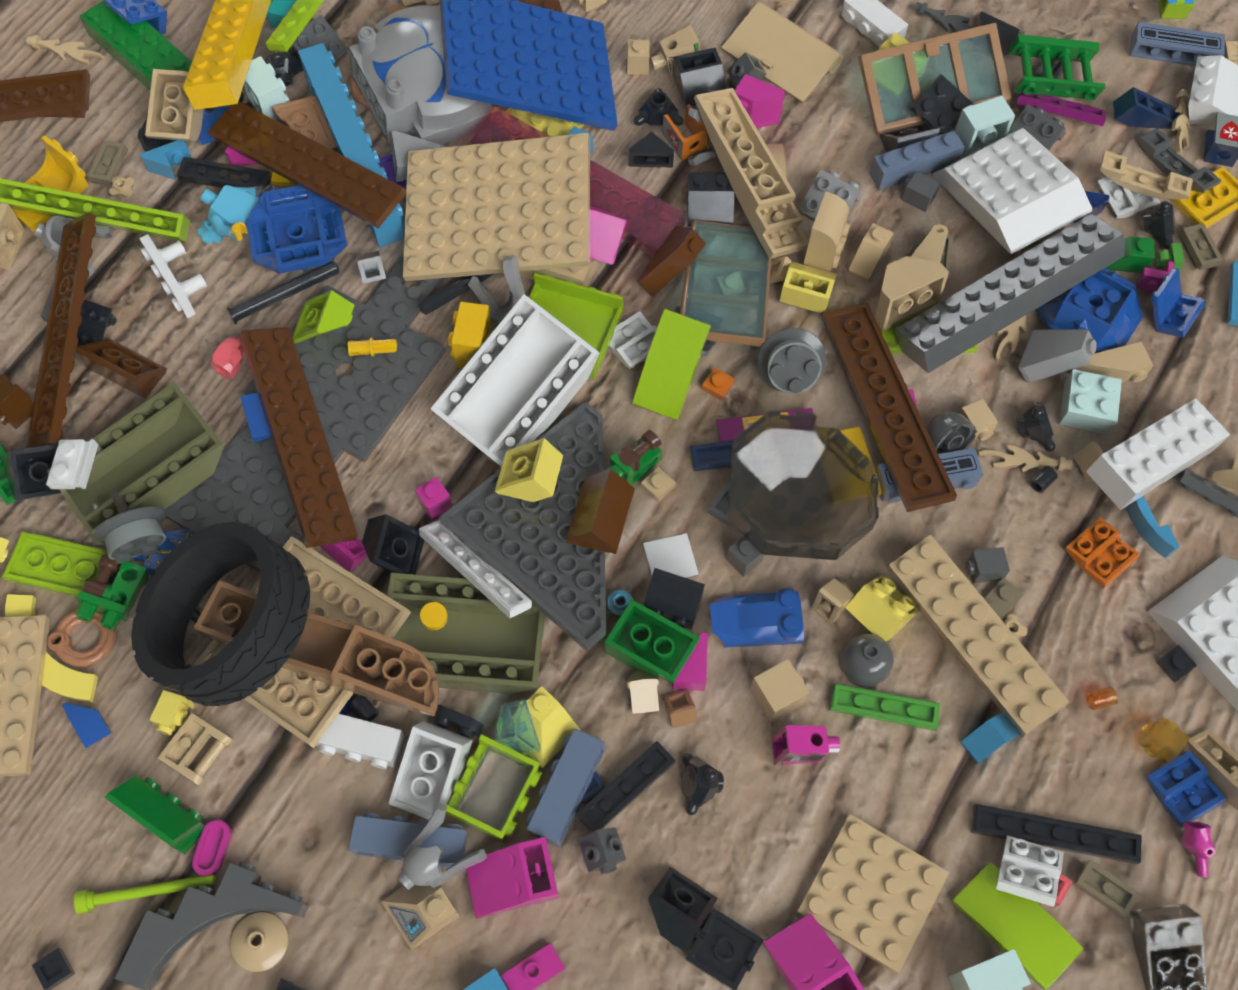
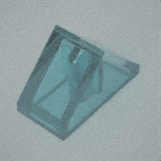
(516, 728)

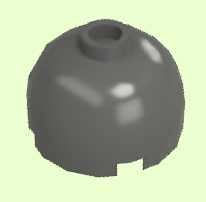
(951, 432)
(866, 660)

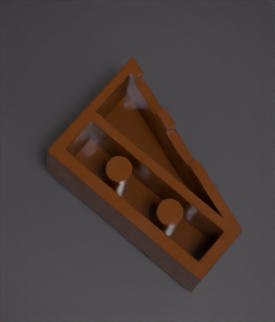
(14, 404)

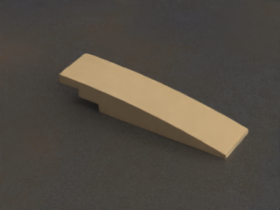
(752, 173)

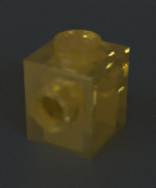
(1163, 739)

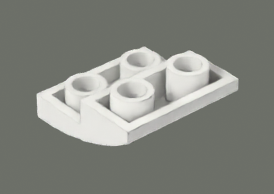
(1030, 871)

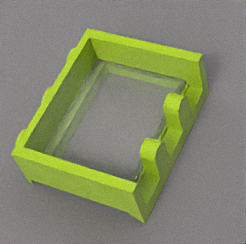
(494, 789)

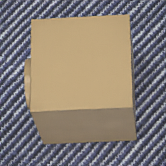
(779, 690)

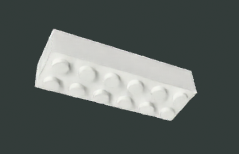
(1157, 453)

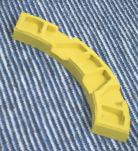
(56, 677)

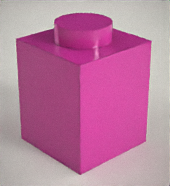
(434, 498)

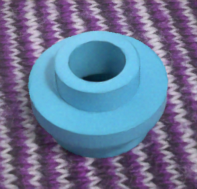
(619, 594)

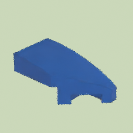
(87, 723)

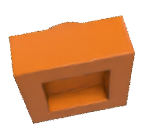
(718, 383)

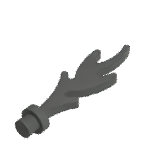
(954, 21)

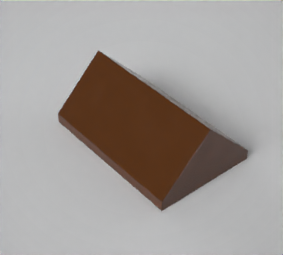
(121, 366)
(601, 512)

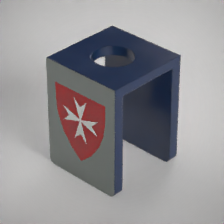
(1222, 143)

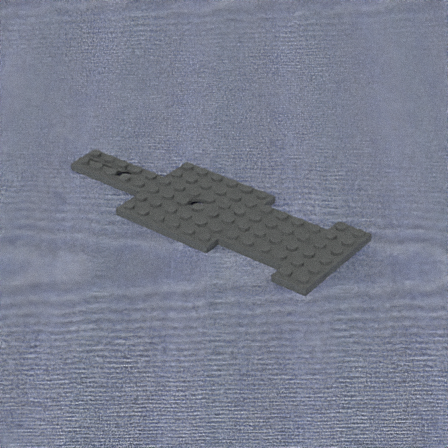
(351, 409)

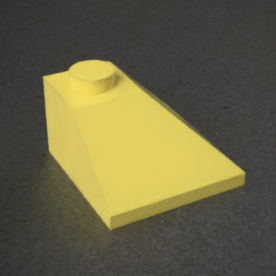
(550, 723)

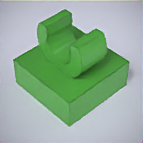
(1174, 255)

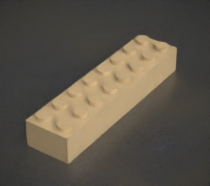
(977, 636)

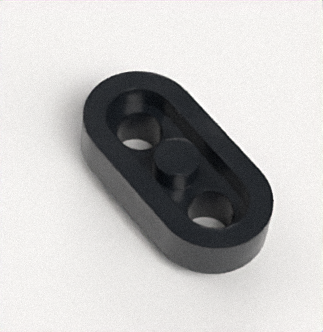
(466, 725)

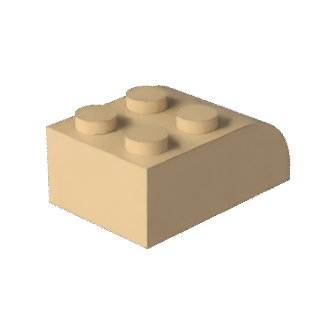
(170, 109)
(828, 233)

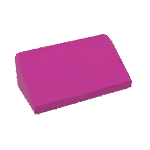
(347, 554)

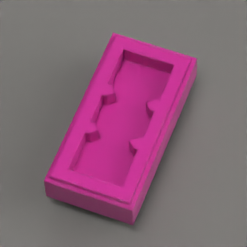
(534, 970)

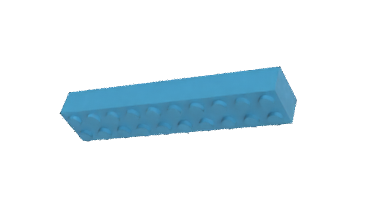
(347, 127)

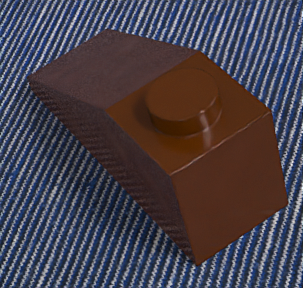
(671, 259)

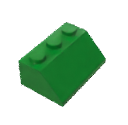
(158, 812)

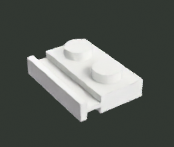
(72, 464)

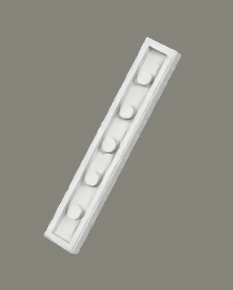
(474, 569)

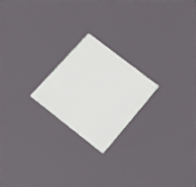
(671, 555)

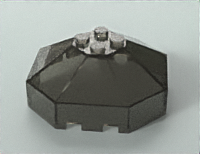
(800, 488)

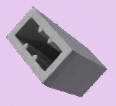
(400, 145)
(1056, 352)

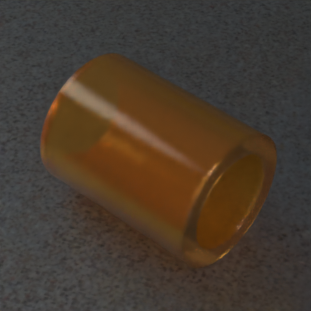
(1102, 698)

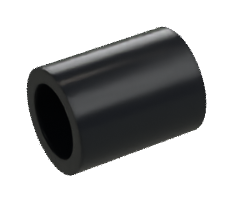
(1043, 479)
(364, 708)

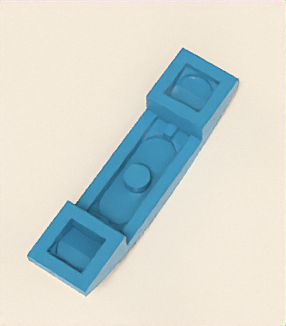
(1159, 538)

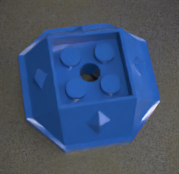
(294, 230)
(1100, 304)

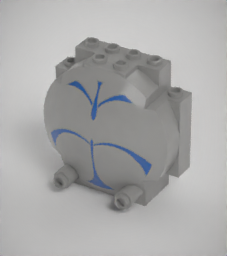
(405, 78)

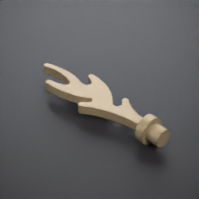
(68, 48)
(1182, 123)
(1012, 335)
(1022, 457)

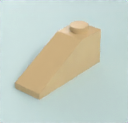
(1124, 363)
(1219, 761)

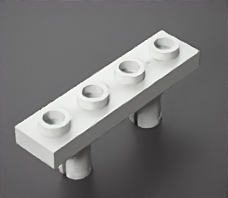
(180, 290)

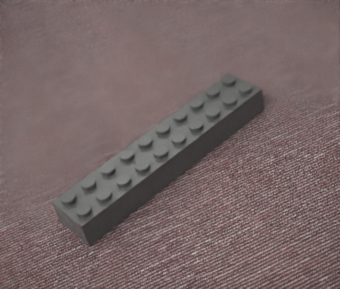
(1010, 292)

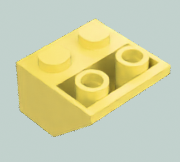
(807, 287)
(882, 608)

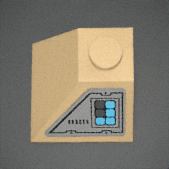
(420, 912)

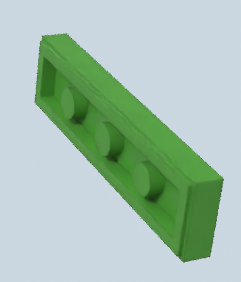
(885, 707)

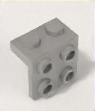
(831, 183)

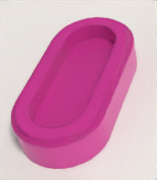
(211, 848)

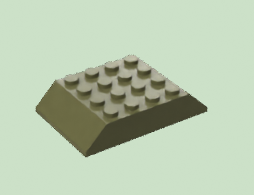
(148, 458)
(478, 644)

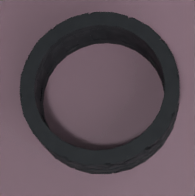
(264, 639)

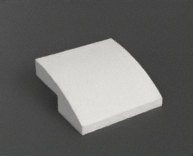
(1124, 201)
(632, 340)

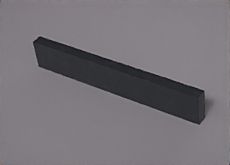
(1057, 834)

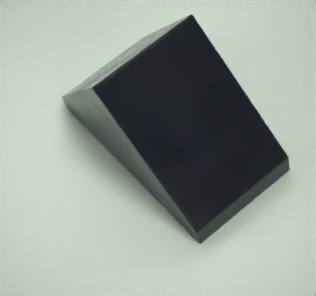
(651, 152)

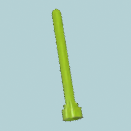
(86, 901)

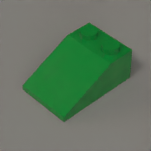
(650, 642)

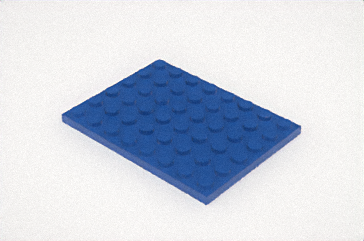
(528, 60)

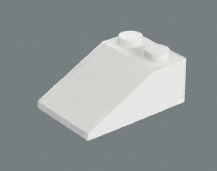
(429, 769)

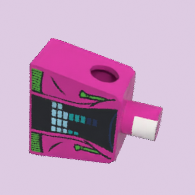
(803, 744)

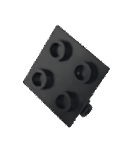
(94, 322)

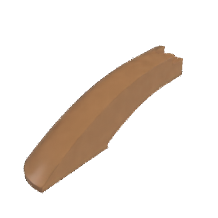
(336, 653)

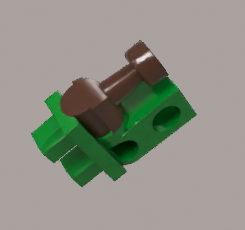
(636, 462)
(112, 600)

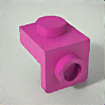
(1152, 279)

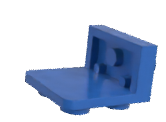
(140, 10)
(1172, 310)

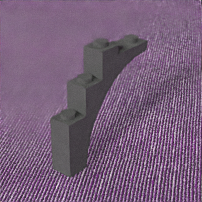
(163, 936)

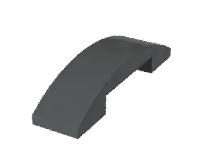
(1158, 149)

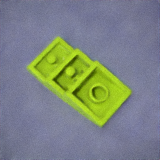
(671, 364)
(1020, 925)

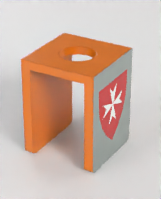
(677, 141)

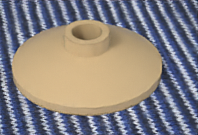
(273, 944)

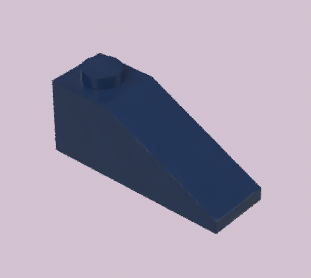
(1143, 110)

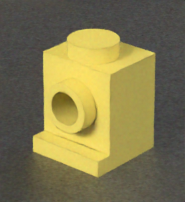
(170, 712)

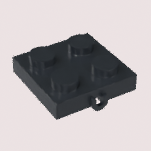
(941, 105)
(724, 950)

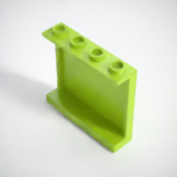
(582, 310)

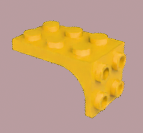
(57, 172)

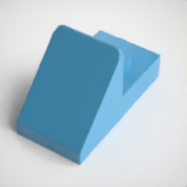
(164, 157)

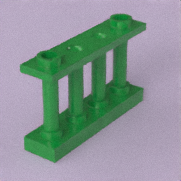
(1063, 50)

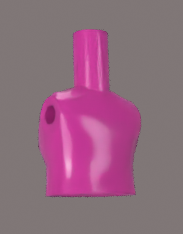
(1199, 843)

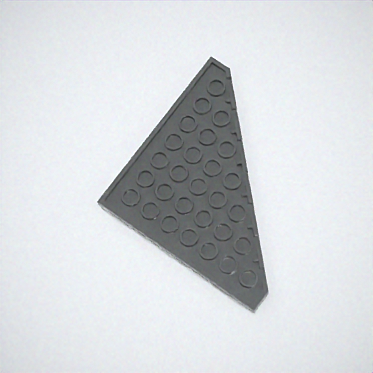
(529, 538)

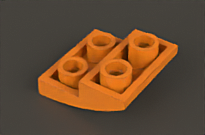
(1102, 552)

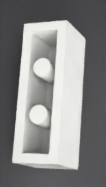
(873, 20)
(362, 740)

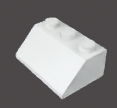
(1213, 89)

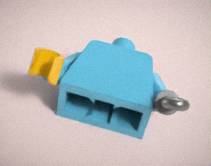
(232, 208)

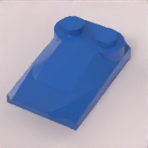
(758, 619)

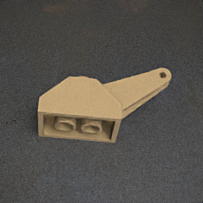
(913, 281)

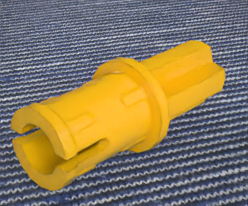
(371, 347)

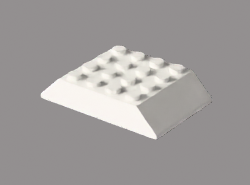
(1016, 190)
(517, 381)
(1205, 623)

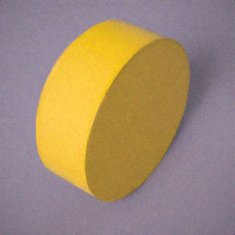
(433, 616)

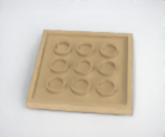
(873, 893)

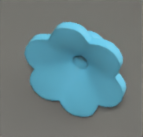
(208, 233)

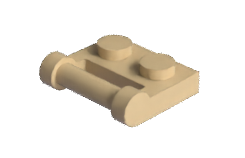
(188, 743)

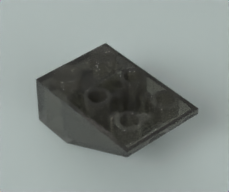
(1169, 947)

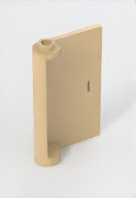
(785, 50)

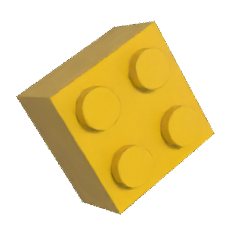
(470, 331)

